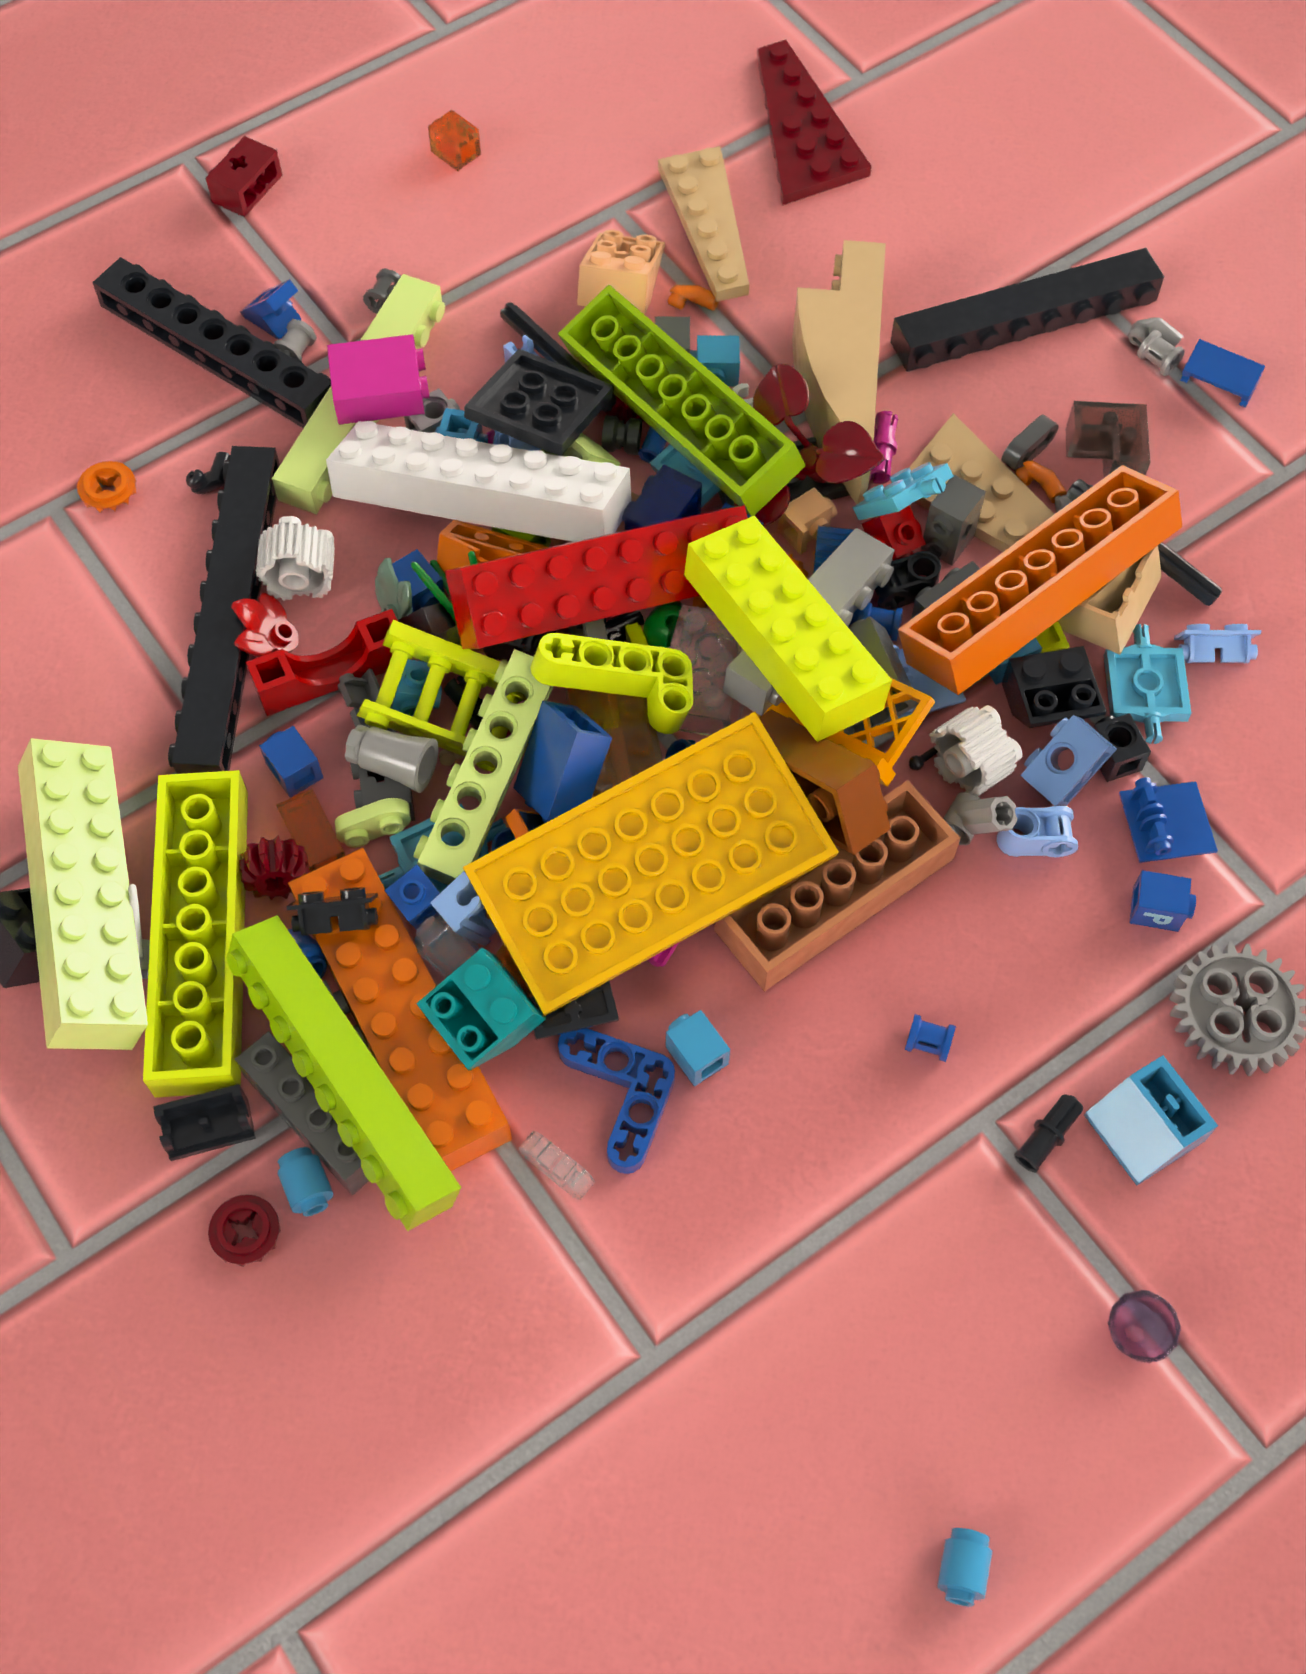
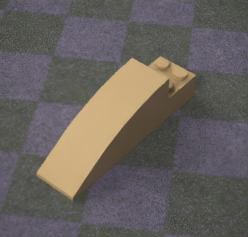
(839, 345)

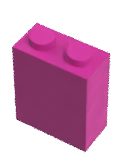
(377, 379)

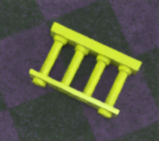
(441, 658)

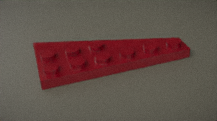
(805, 132)

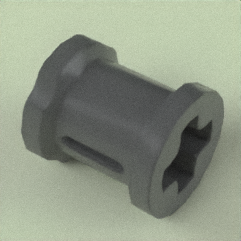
(381, 289)

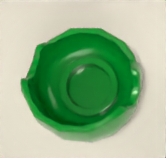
(661, 624)

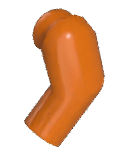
(692, 293)
(1045, 477)

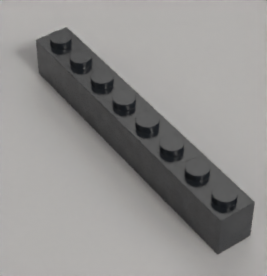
(1026, 309)

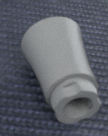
(393, 755)

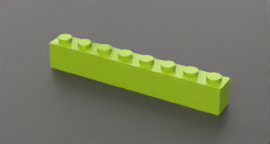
(342, 1073)

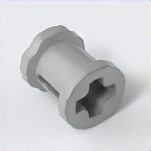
(296, 339)
(1160, 352)

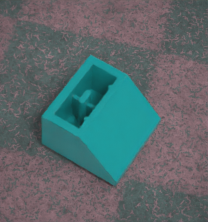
(480, 1010)

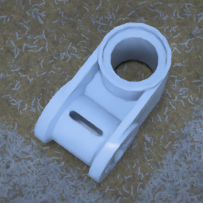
(1045, 831)

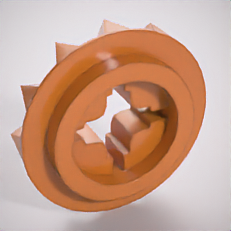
(107, 474)

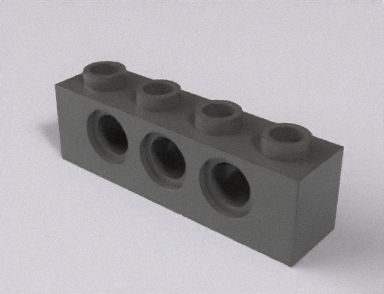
(293, 1098)

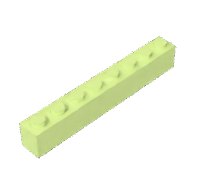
(304, 474)

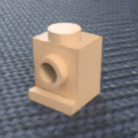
(803, 516)

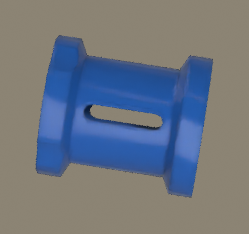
(930, 1038)

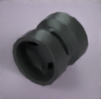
(618, 435)

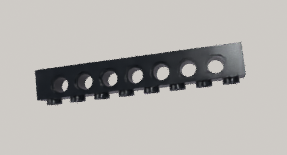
(211, 341)

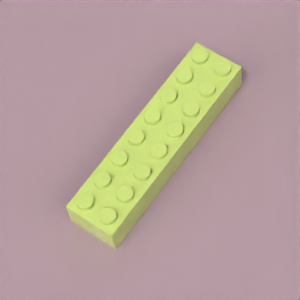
(80, 897)

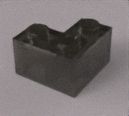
(1109, 433)

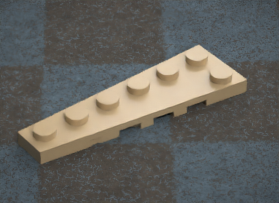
(705, 208)

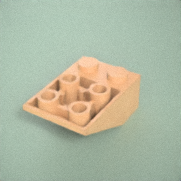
(623, 263)

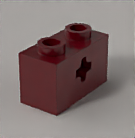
(244, 176)

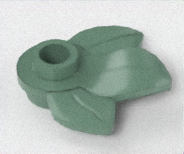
(391, 592)

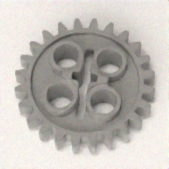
(1276, 1007)

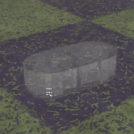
(556, 1165)

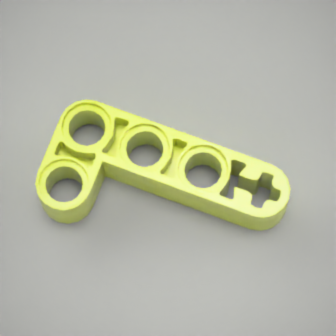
(655, 673)

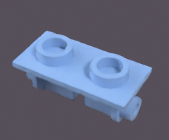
(1232, 641)

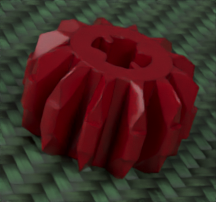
(271, 865)

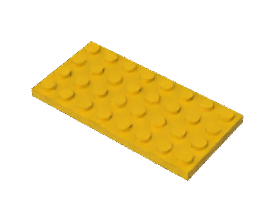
(649, 862)

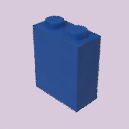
(561, 760)

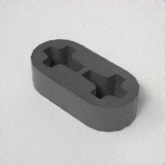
(1030, 442)

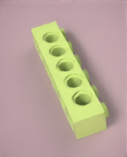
(433, 855)

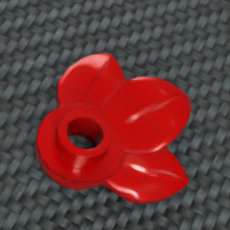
(263, 623)

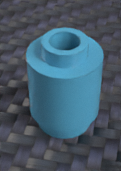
(304, 1181)
(965, 1567)

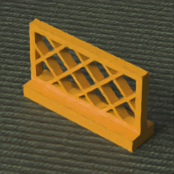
(909, 726)

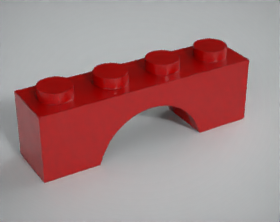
(291, 679)

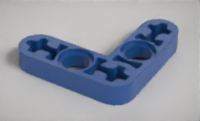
(632, 1077)

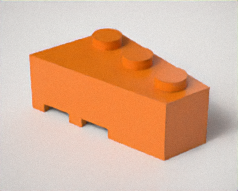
(461, 538)

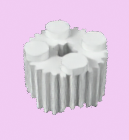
(295, 559)
(975, 750)

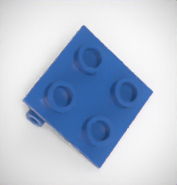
(1167, 821)

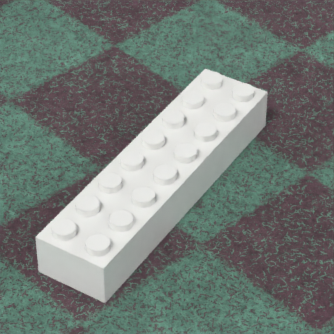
(479, 482)

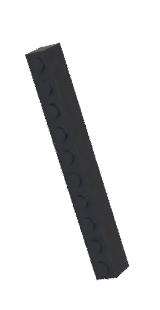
(216, 665)

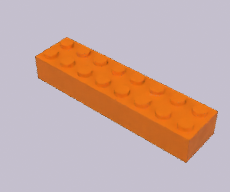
(1040, 578)
(381, 984)

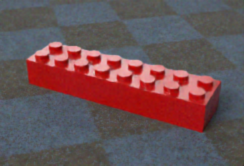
(578, 580)

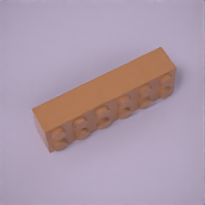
(836, 897)

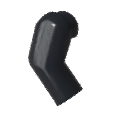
(616, 626)

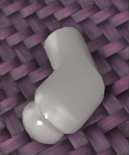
(1144, 327)

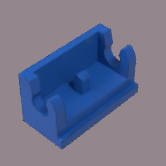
(1223, 370)

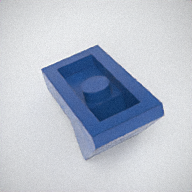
(273, 309)

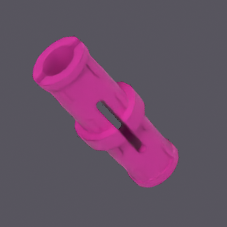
(885, 441)

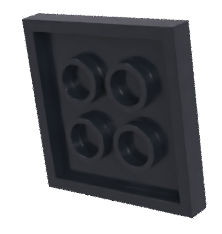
(539, 402)

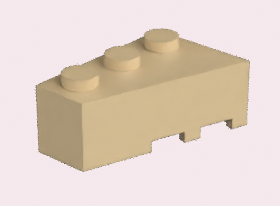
(1115, 609)

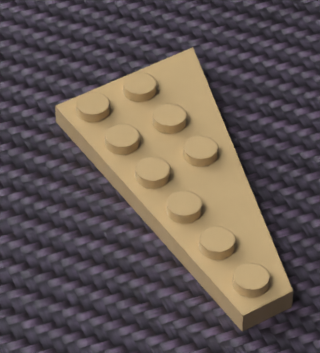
(1008, 506)

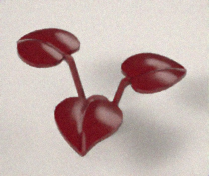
(846, 446)

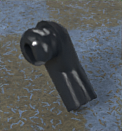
(206, 482)

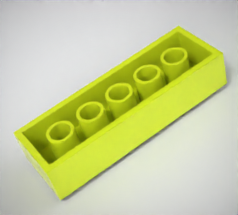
(786, 628)

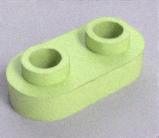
(372, 821)

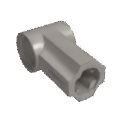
(974, 815)

